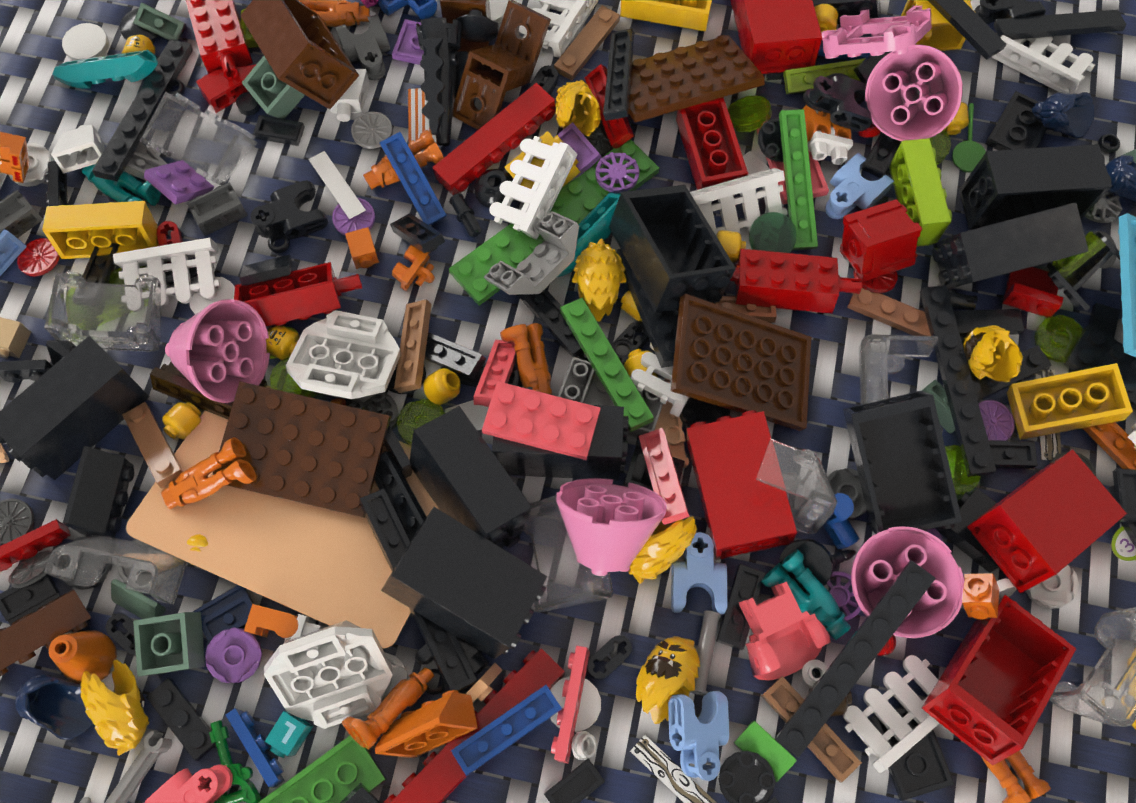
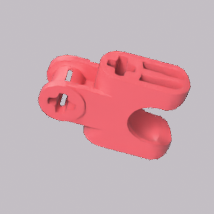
(202, 787)

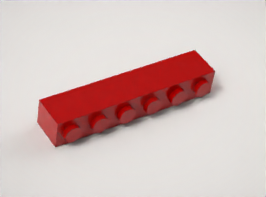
(495, 139)

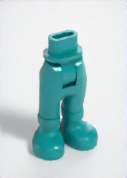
(114, 189)
(818, 601)

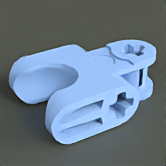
(854, 190)
(701, 572)
(699, 737)

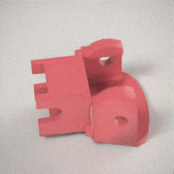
(781, 635)

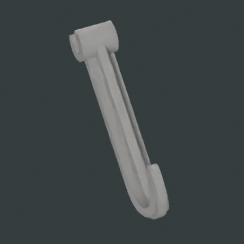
(153, 747)

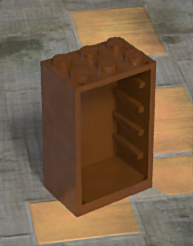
(300, 49)

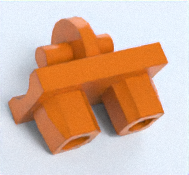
(408, 275)

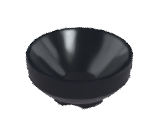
(487, 194)

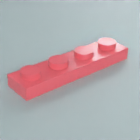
(497, 368)
(664, 474)
(568, 715)

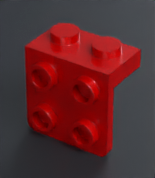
(1032, 292)

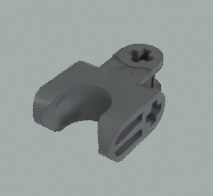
(366, 47)

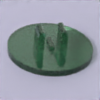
(773, 233)

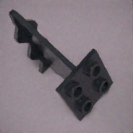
(1083, 273)

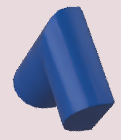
(423, 8)
(838, 525)

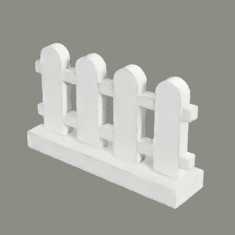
(564, 26)
(1044, 69)
(545, 190)
(749, 198)
(178, 255)
(656, 386)
(896, 725)

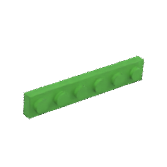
(798, 177)
(606, 363)

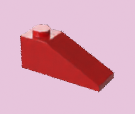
(222, 91)

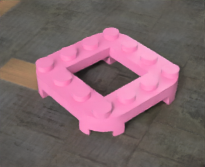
(898, 33)

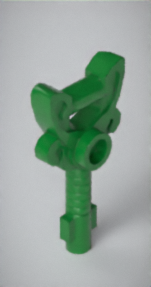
(240, 774)

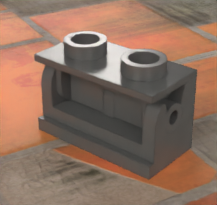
(216, 209)
(17, 215)

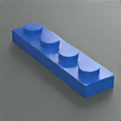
(413, 179)
(506, 730)

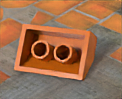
(429, 726)

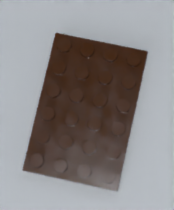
(690, 77)
(741, 362)
(306, 447)

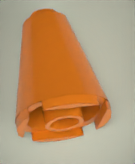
(83, 652)

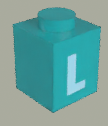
(288, 735)

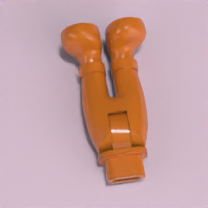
(338, 12)
(384, 171)
(530, 356)
(196, 485)
(398, 699)
(1015, 793)

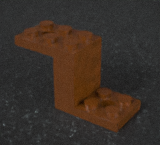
(500, 66)

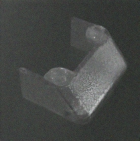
(884, 356)
(803, 480)

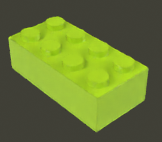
(920, 188)

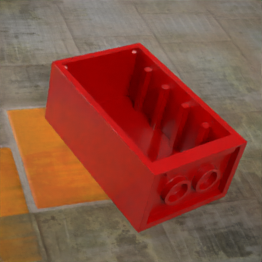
(778, 33)
(737, 508)
(1047, 521)
(999, 681)

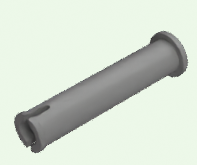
(705, 650)

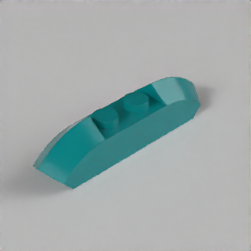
(96, 70)
(594, 227)

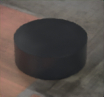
(247, 104)

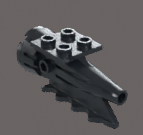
(442, 72)

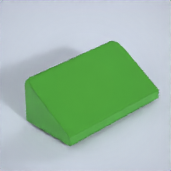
(759, 741)

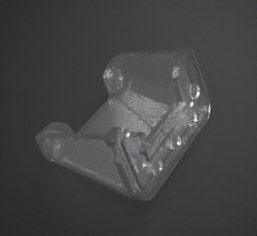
(108, 313)
(567, 580)
(1111, 686)

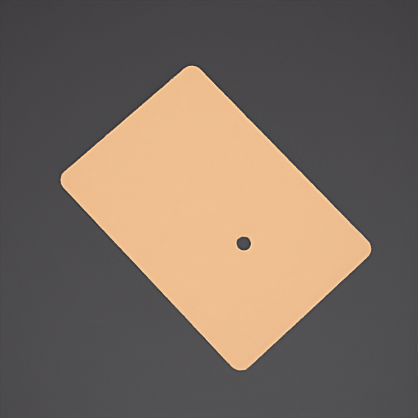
(278, 547)

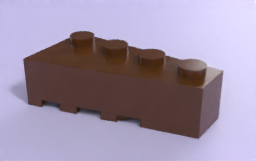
(41, 628)

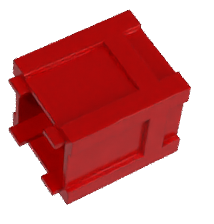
(880, 240)

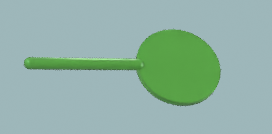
(968, 153)

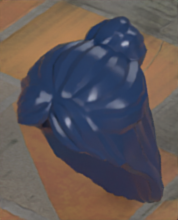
(1066, 113)
(1123, 176)
(53, 706)

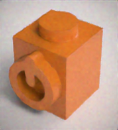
(980, 595)

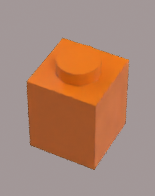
(362, 248)

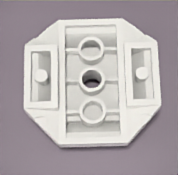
(345, 357)
(330, 674)

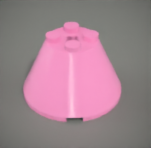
(894, 98)
(221, 348)
(608, 521)
(885, 557)

